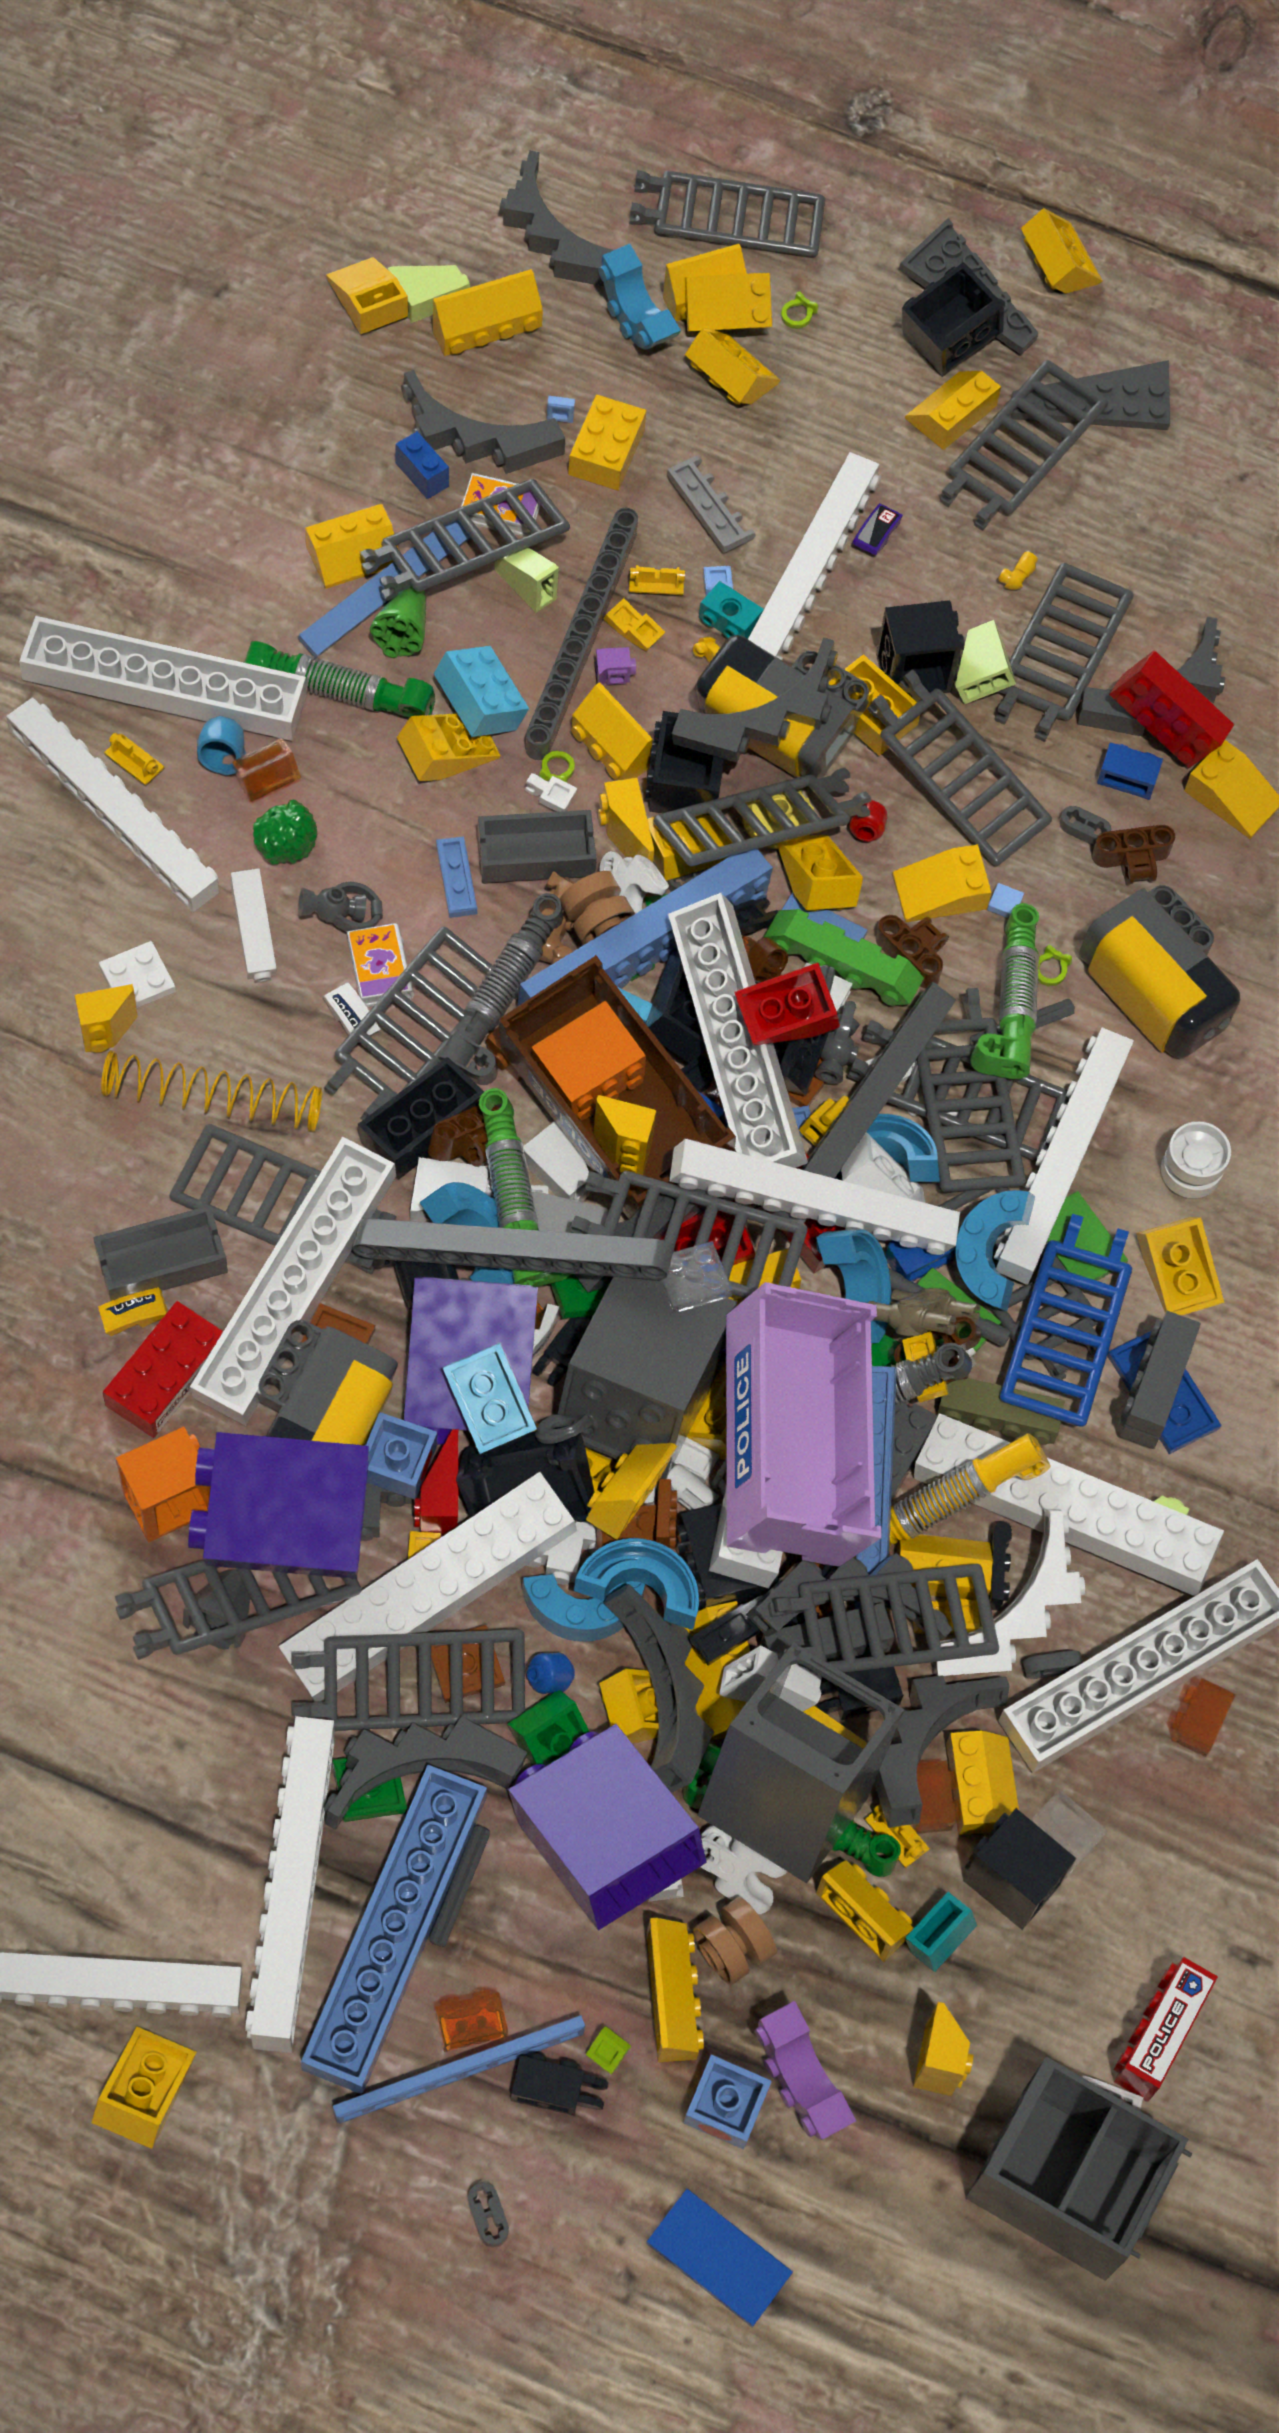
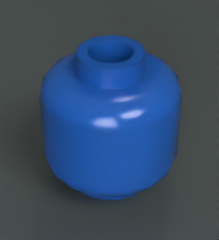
(550, 1672)

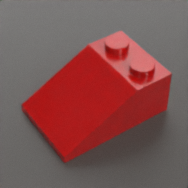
(788, 1007)
(438, 1503)

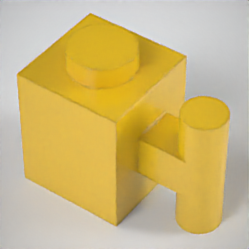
(822, 1119)

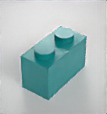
(941, 1931)

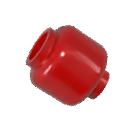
(872, 826)

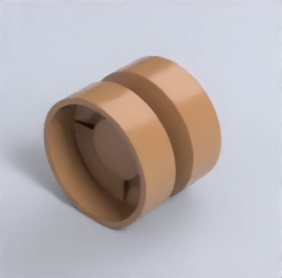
(595, 905)
(729, 1945)

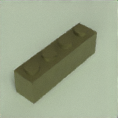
(980, 1406)

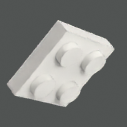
(142, 969)

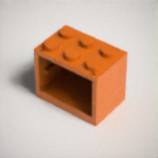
(591, 1059)
(161, 1483)

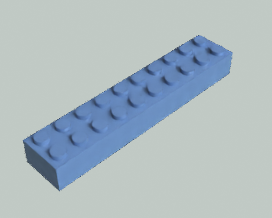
(648, 935)
(394, 1930)

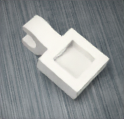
(554, 794)

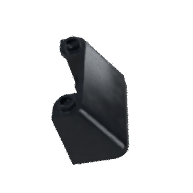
(498, 1471)

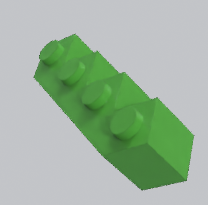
(855, 961)

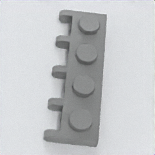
(708, 505)

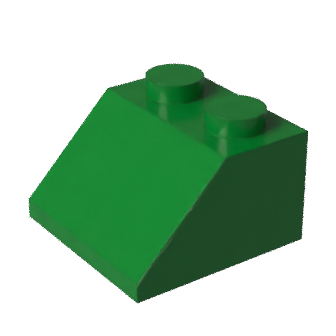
(549, 1728)

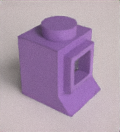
(614, 666)

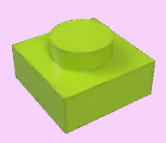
(608, 2050)

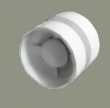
(1195, 1159)

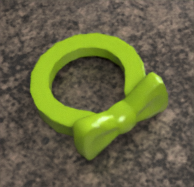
(812, 308)
(545, 772)
(1065, 960)

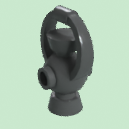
(334, 905)
(839, 1047)

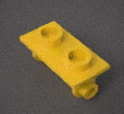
(657, 581)
(133, 758)
(910, 1842)

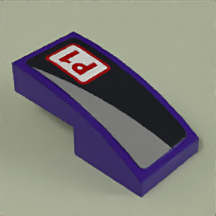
(877, 528)

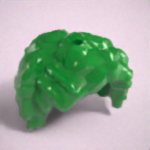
(285, 833)

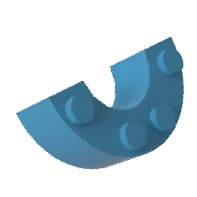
(631, 302)
(907, 1145)
(467, 1205)
(977, 1240)
(862, 1266)
(646, 1563)
(568, 1616)

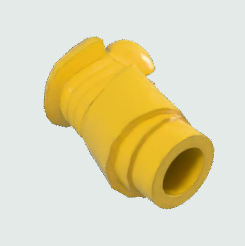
(1022, 570)
(706, 647)

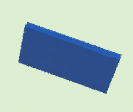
(1190, 1413)
(719, 2257)

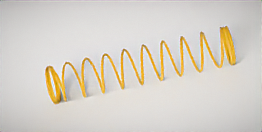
(106, 1088)

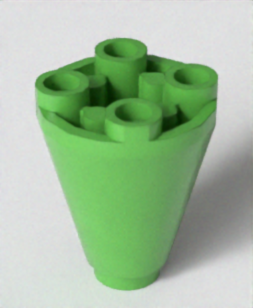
(401, 624)

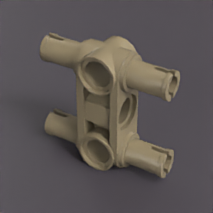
(924, 1311)

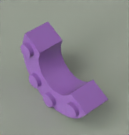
(803, 2080)

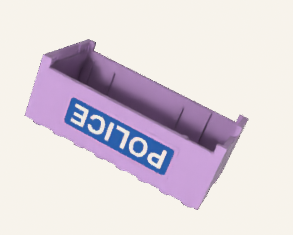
(800, 1425)

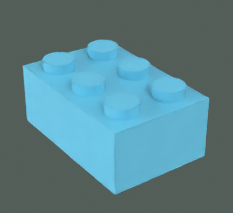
(481, 691)
(489, 1398)

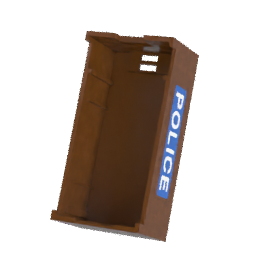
(678, 1105)

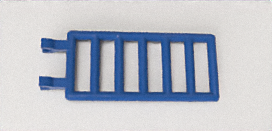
(1031, 1321)

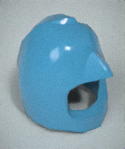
(220, 739)

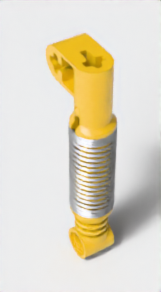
(975, 1480)

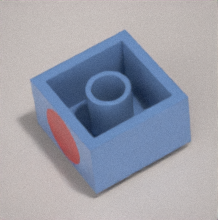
(399, 1455)
(727, 2102)

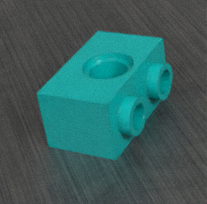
(725, 601)

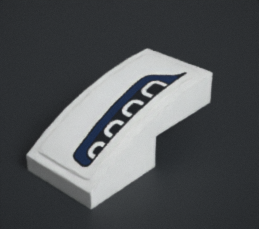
(348, 1008)
(546, 1329)

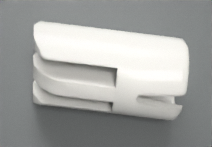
(691, 1490)

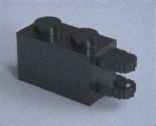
(881, 1680)
(554, 2085)

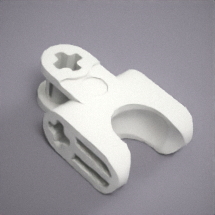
(635, 877)
(736, 1869)

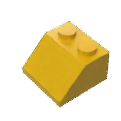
(105, 1016)
(632, 1704)

